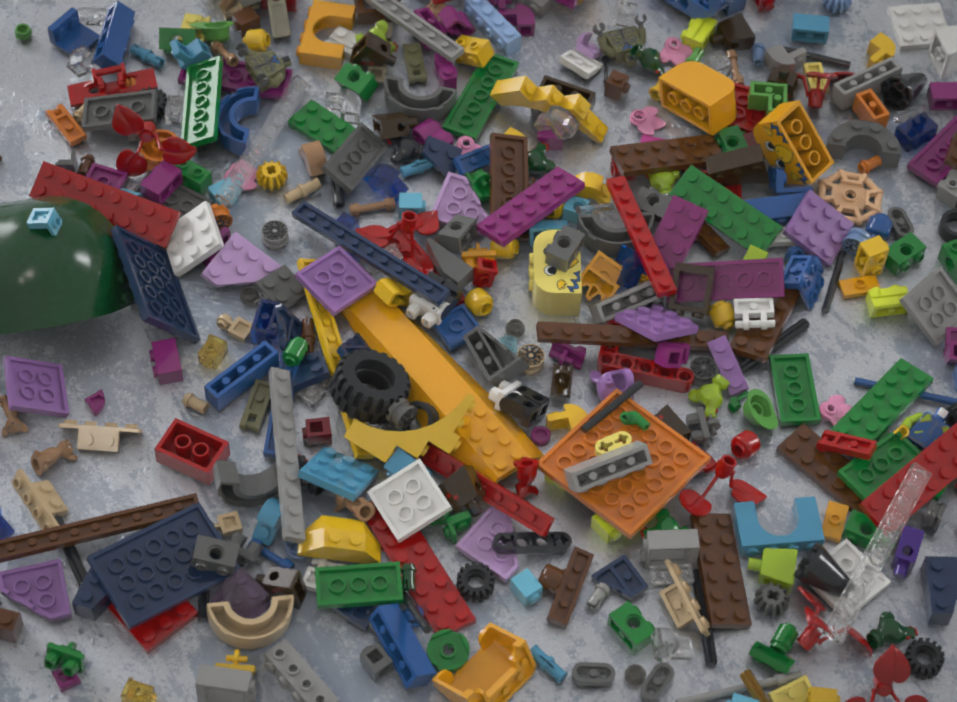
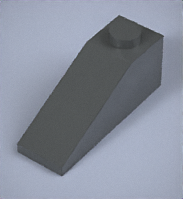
(448, 264)

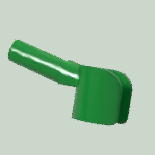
(734, 404)

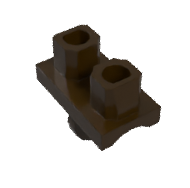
(561, 381)

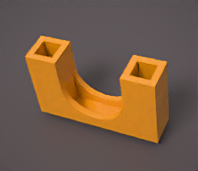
(322, 16)

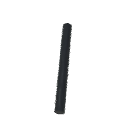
(824, 59)
(833, 282)
(612, 406)
(416, 613)

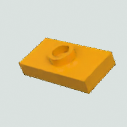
(857, 286)
(834, 521)

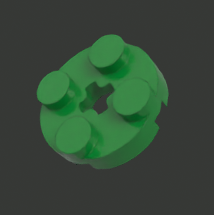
(448, 639)

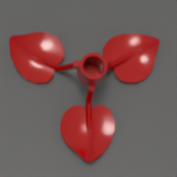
(816, 96)
(126, 122)
(425, 223)
(723, 469)
(812, 634)
(887, 669)

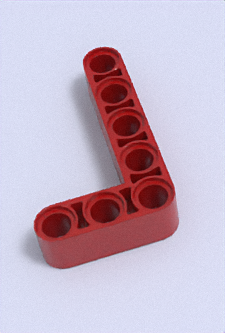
(653, 373)

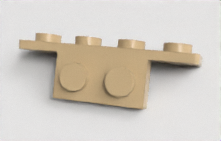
(99, 437)
(40, 499)
(680, 603)

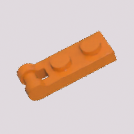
(66, 125)

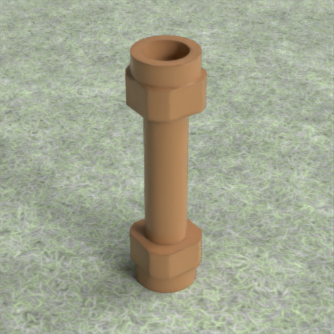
(230, 58)
(737, 78)
(356, 209)

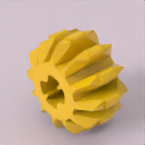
(271, 175)

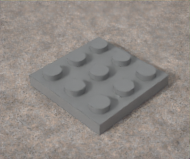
(933, 305)

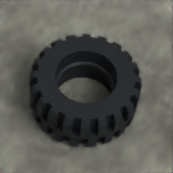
(371, 369)

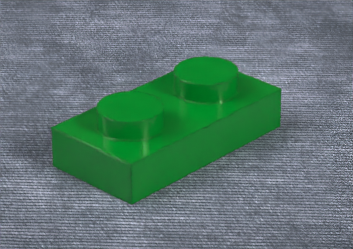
(777, 660)

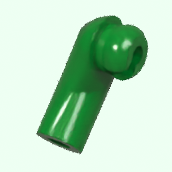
(634, 418)

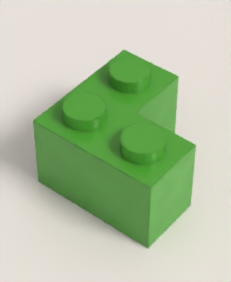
(766, 95)

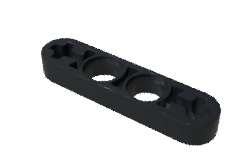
(531, 540)

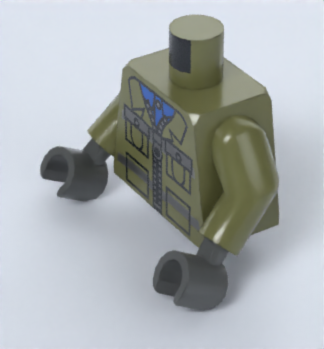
(618, 43)
(264, 67)

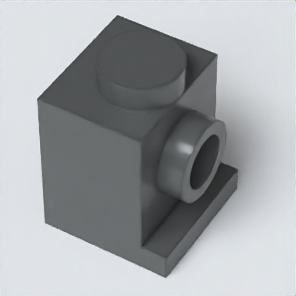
(376, 654)

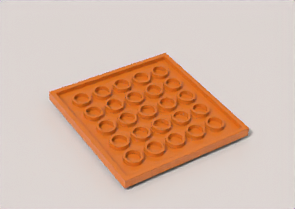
(641, 494)

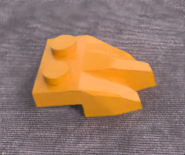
(601, 277)

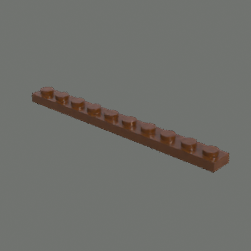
(615, 336)
(92, 528)

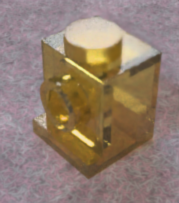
(213, 352)
(132, 687)

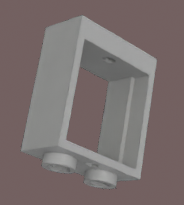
(676, 545)
(224, 685)

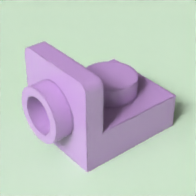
(587, 48)

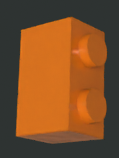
(870, 108)

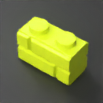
(699, 32)
(885, 301)

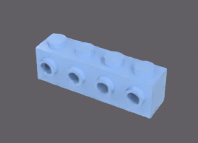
(493, 26)

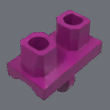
(568, 354)

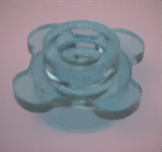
(509, 340)

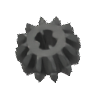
(771, 600)

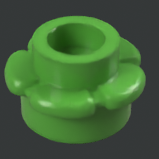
(22, 31)

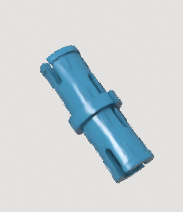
(147, 56)
(418, 166)
(548, 664)

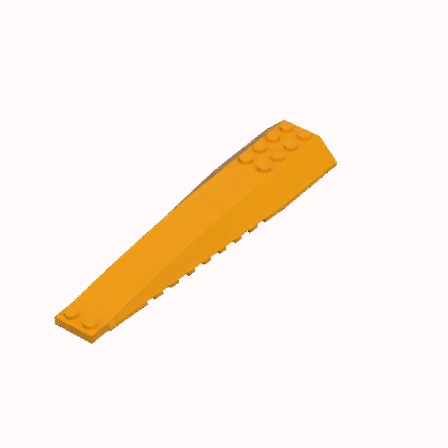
(488, 436)

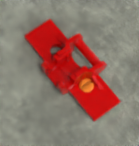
(125, 83)

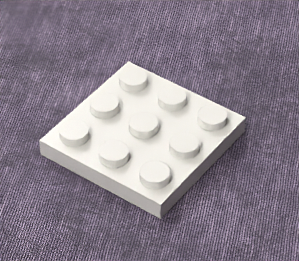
(915, 24)
(194, 239)
(409, 500)
(848, 558)

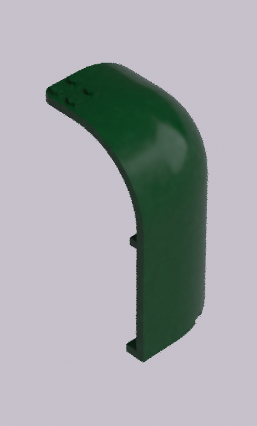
(60, 276)

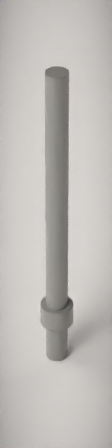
(779, 680)

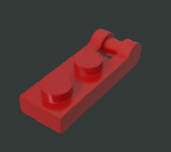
(846, 444)

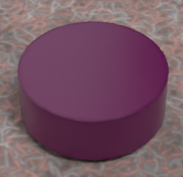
(540, 436)

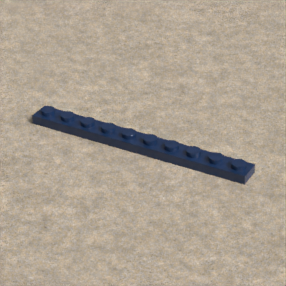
(371, 253)

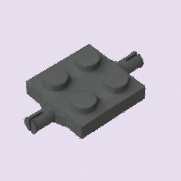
(280, 287)

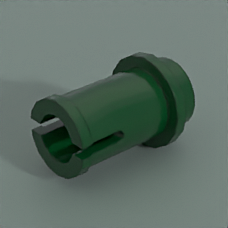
(408, 577)

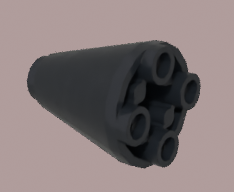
(902, 90)
(822, 571)

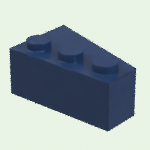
(939, 588)
(91, 598)

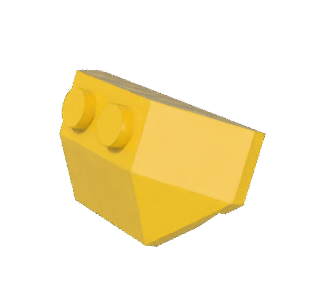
(340, 540)

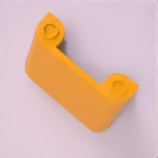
(492, 672)

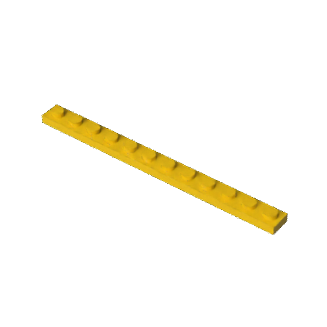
(330, 342)

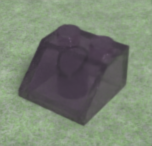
(244, 595)

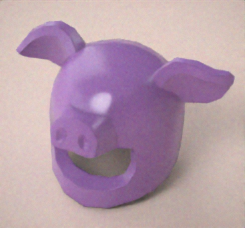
(609, 381)

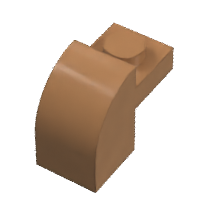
(313, 157)

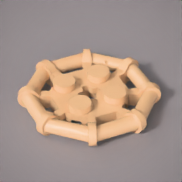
(852, 184)

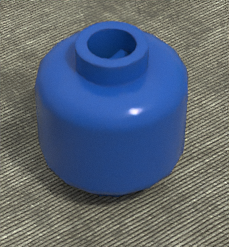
(879, 225)

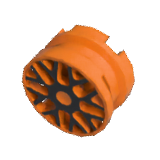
(221, 215)

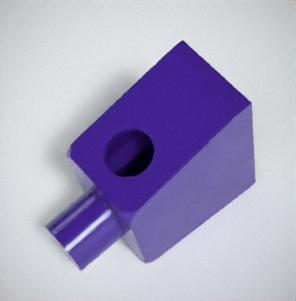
(906, 551)

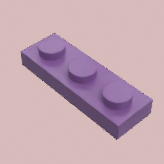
(728, 365)

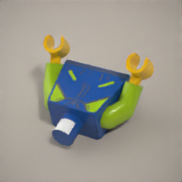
(924, 427)

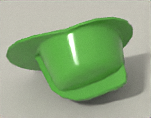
(214, 30)
(760, 410)

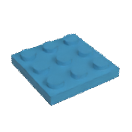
(338, 473)

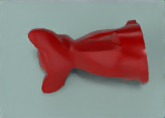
(526, 475)

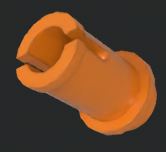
(866, 165)

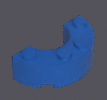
(233, 109)

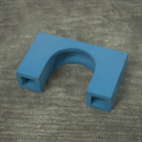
(753, 538)

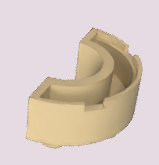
(255, 632)

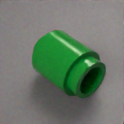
(295, 351)
(784, 638)

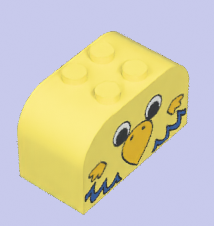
(551, 288)

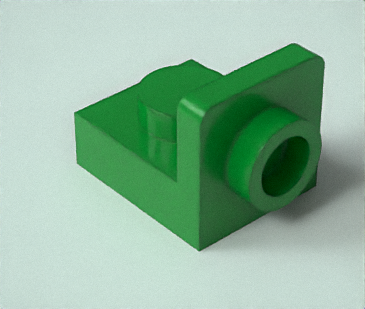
(456, 523)

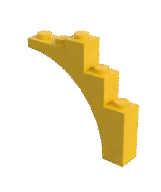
(524, 93)
(441, 433)

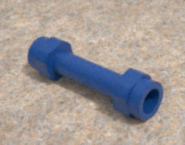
(283, 563)

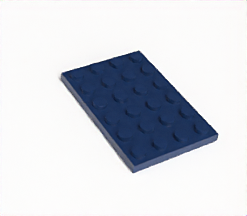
(155, 285)
(154, 567)

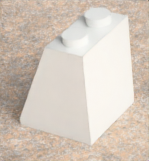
(944, 50)

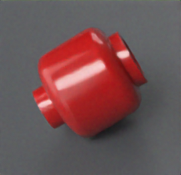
(745, 445)

